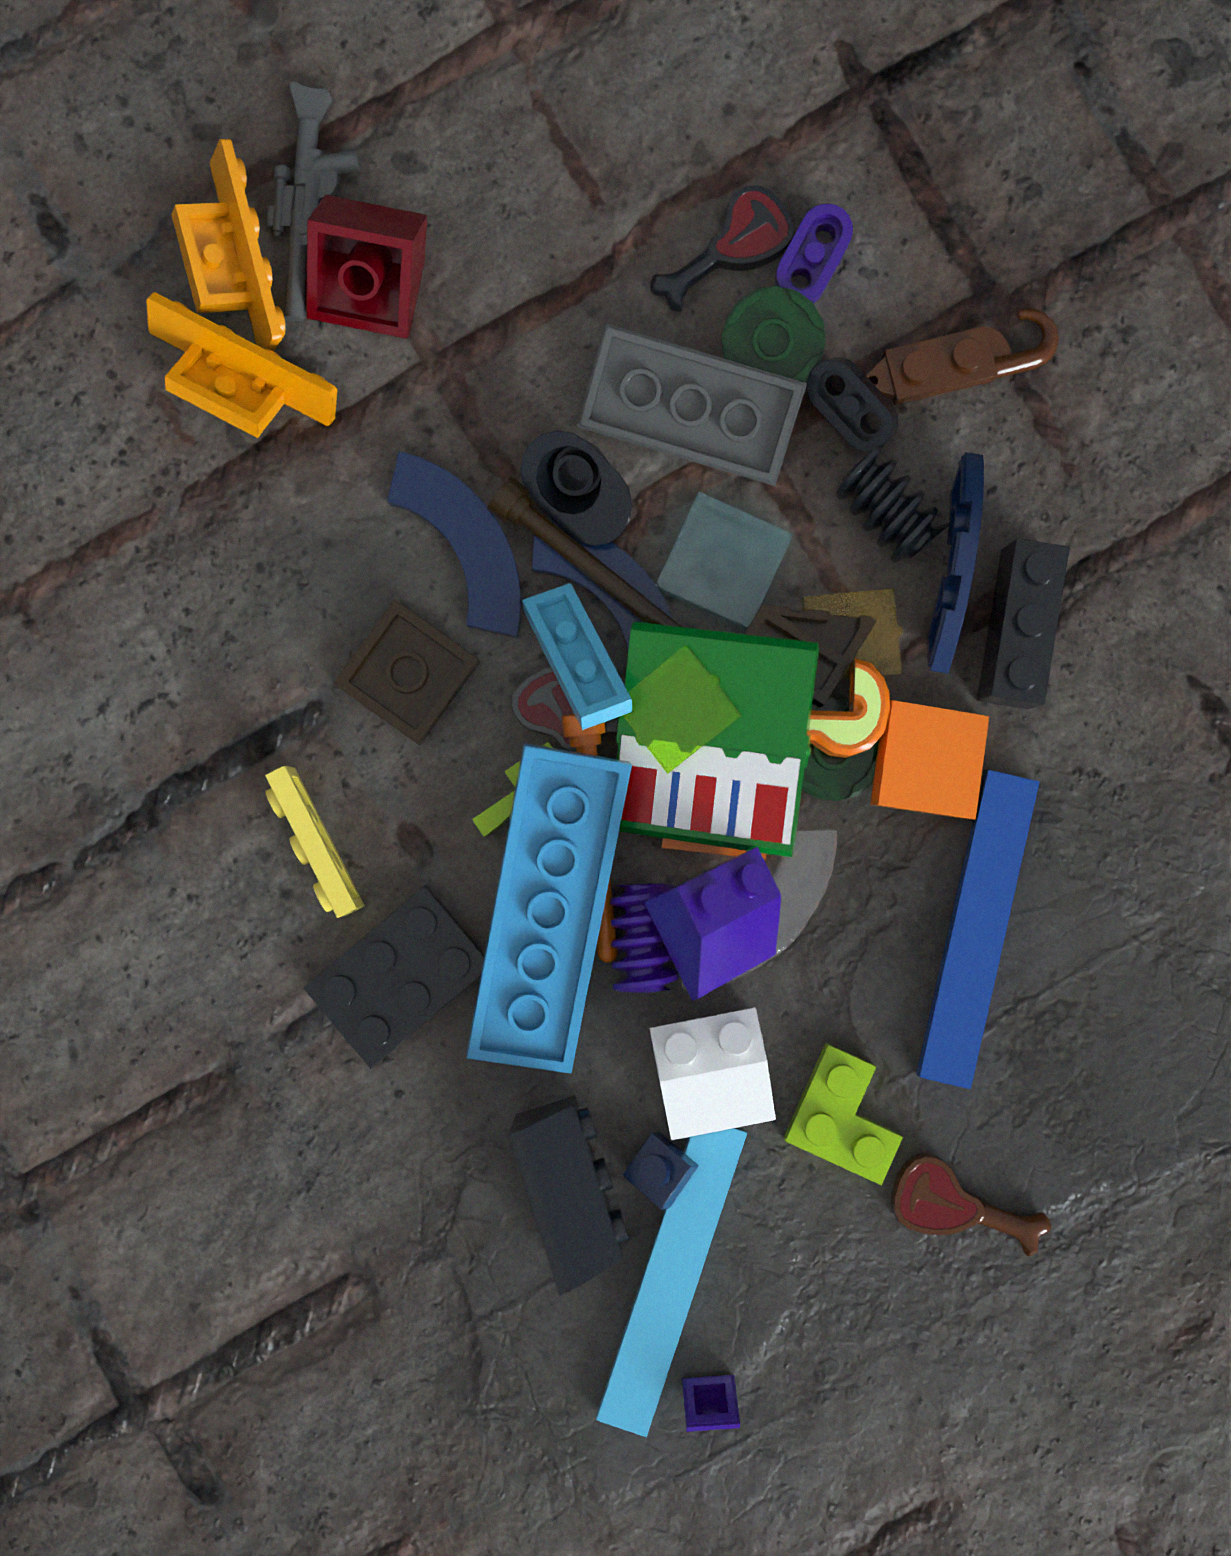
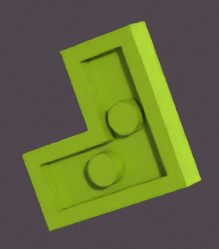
(828, 1122)

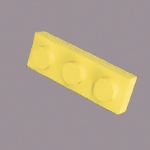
(312, 842)

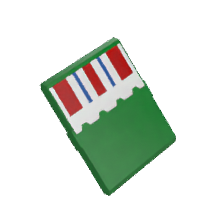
(750, 776)

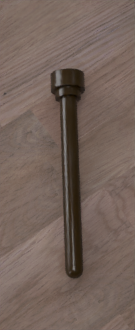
(514, 505)

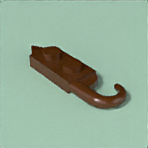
(959, 360)

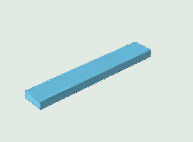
(669, 1284)

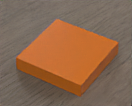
(930, 760)

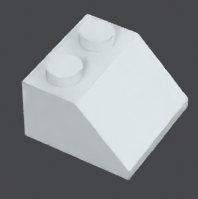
(713, 1073)

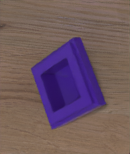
(710, 1403)

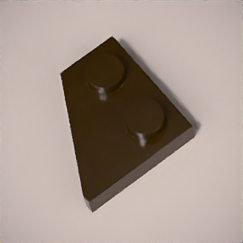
(836, 635)

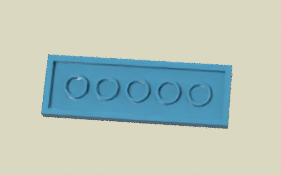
(548, 908)

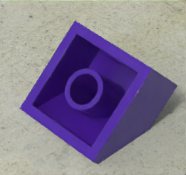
(719, 922)

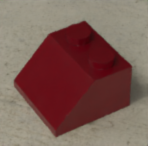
(364, 265)

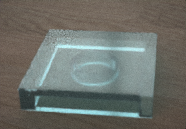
(723, 561)

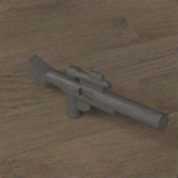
(313, 178)

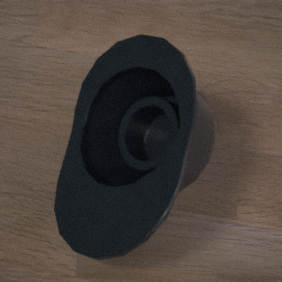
(577, 487)

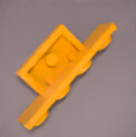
(224, 251)
(233, 374)

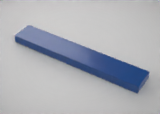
(977, 929)

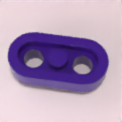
(811, 257)

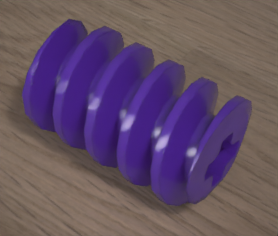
(642, 941)

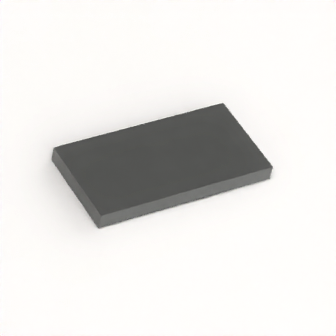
(691, 404)

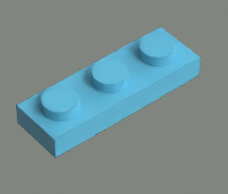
(577, 656)

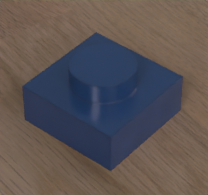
(660, 1170)

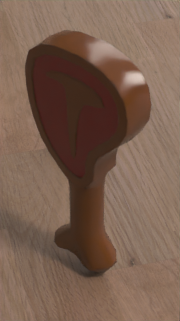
(933, 1203)

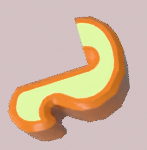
(858, 730)

